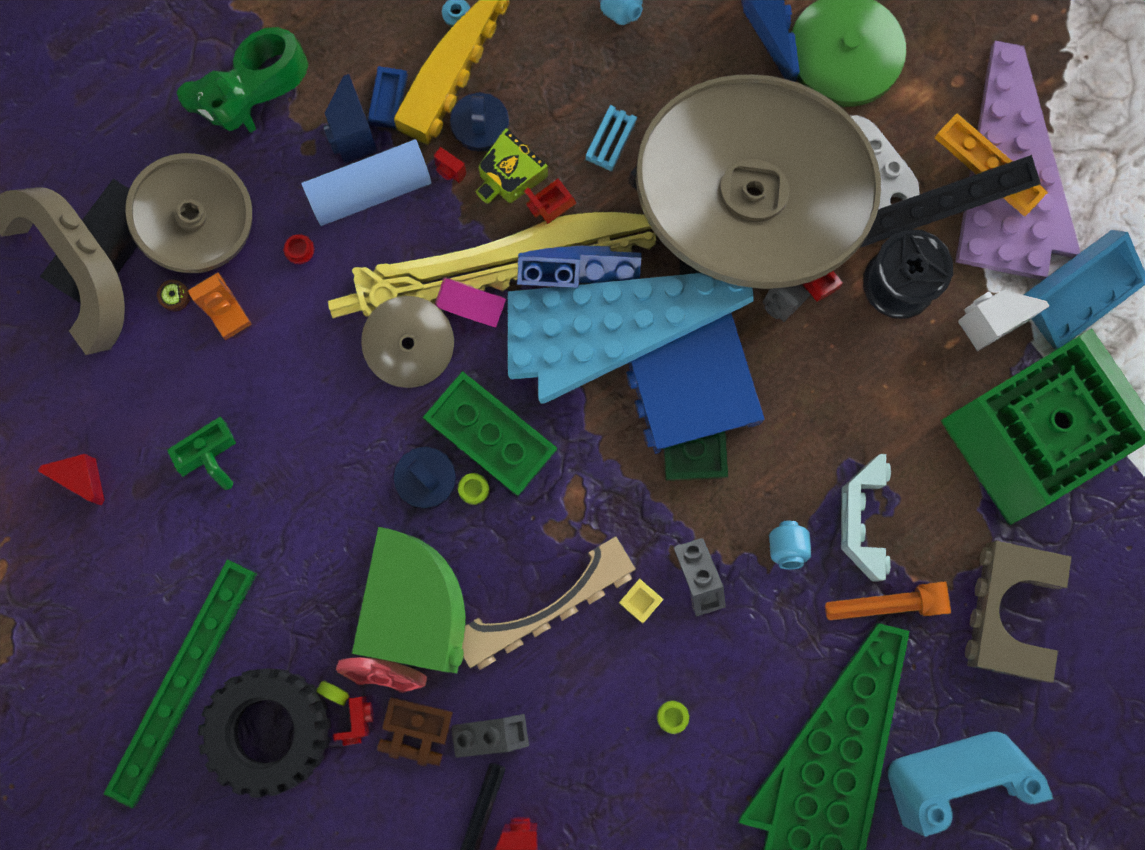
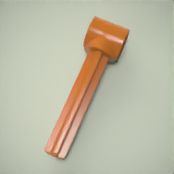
(927, 600)

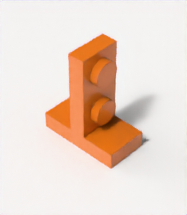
(220, 305)

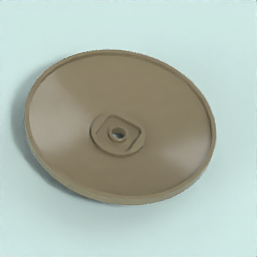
(767, 135)

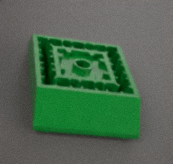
(1013, 432)

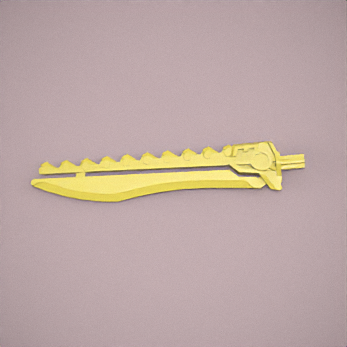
(561, 232)

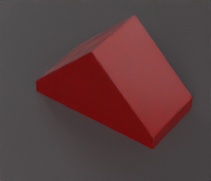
(78, 475)

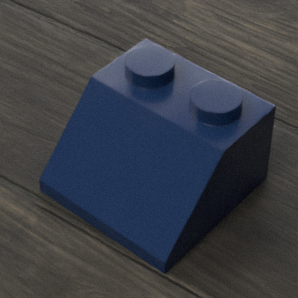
(347, 124)

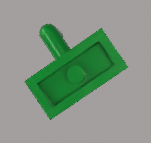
(201, 449)

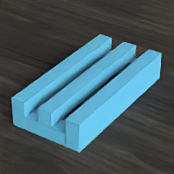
(620, 116)

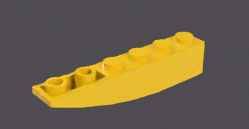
(447, 71)

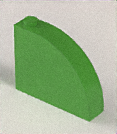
(411, 606)

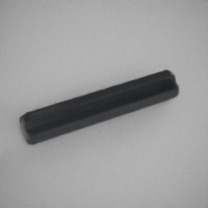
(483, 807)

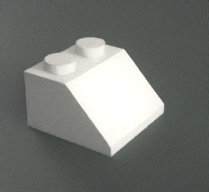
(998, 315)

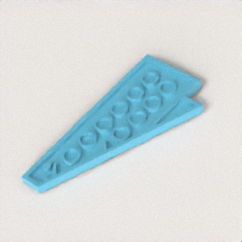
(589, 330)

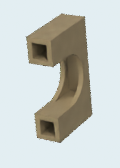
(990, 642)

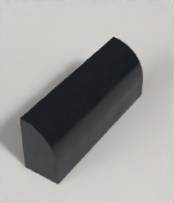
(109, 227)

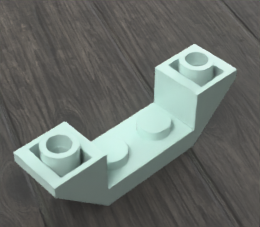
(870, 560)

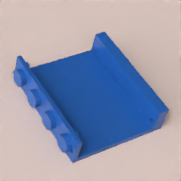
(695, 386)

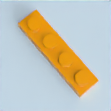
(981, 155)

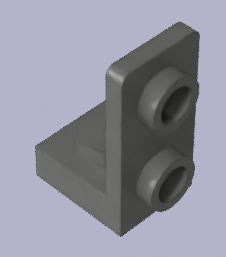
(785, 301)
(701, 576)
(490, 736)

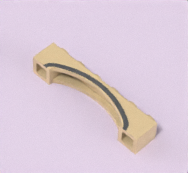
(607, 566)

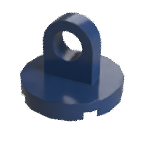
(478, 121)
(425, 477)

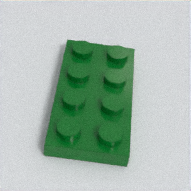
(490, 433)

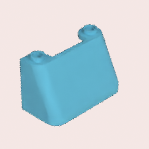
(932, 777)

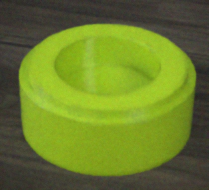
(473, 489)
(332, 692)
(672, 717)

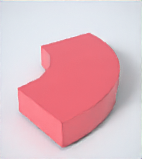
(382, 673)

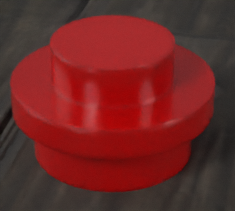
(298, 249)

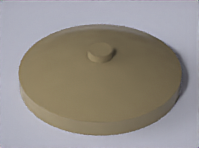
(189, 213)

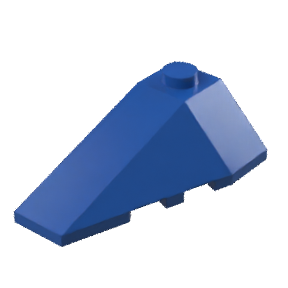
(771, 22)

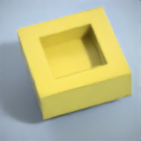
(641, 601)

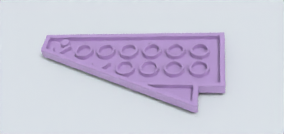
(995, 232)

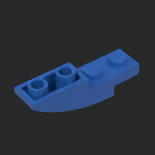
(576, 265)

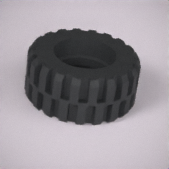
(222, 739)

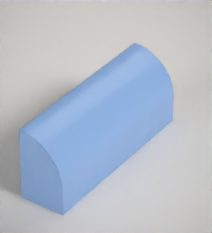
(367, 182)

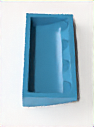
(1088, 287)

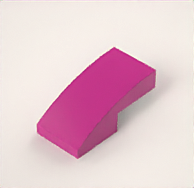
(470, 302)

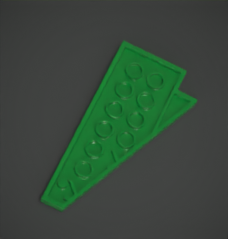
(831, 772)

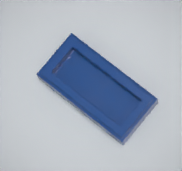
(387, 96)

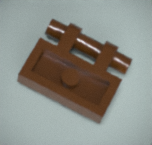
(416, 721)

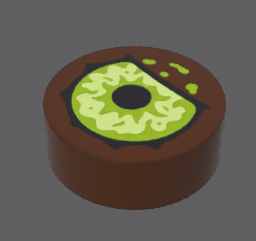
(173, 295)

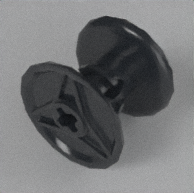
(907, 274)

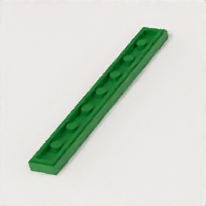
(180, 684)

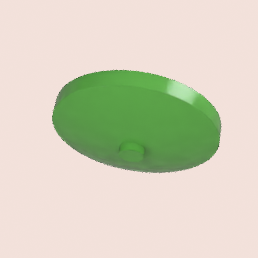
(849, 50)

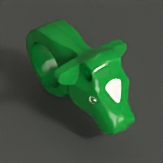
(229, 96)

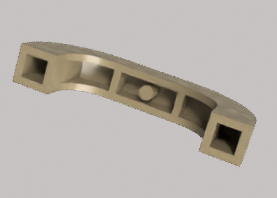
(93, 272)

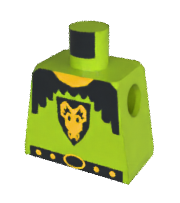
(509, 169)

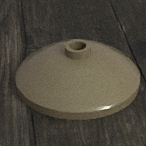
(414, 319)

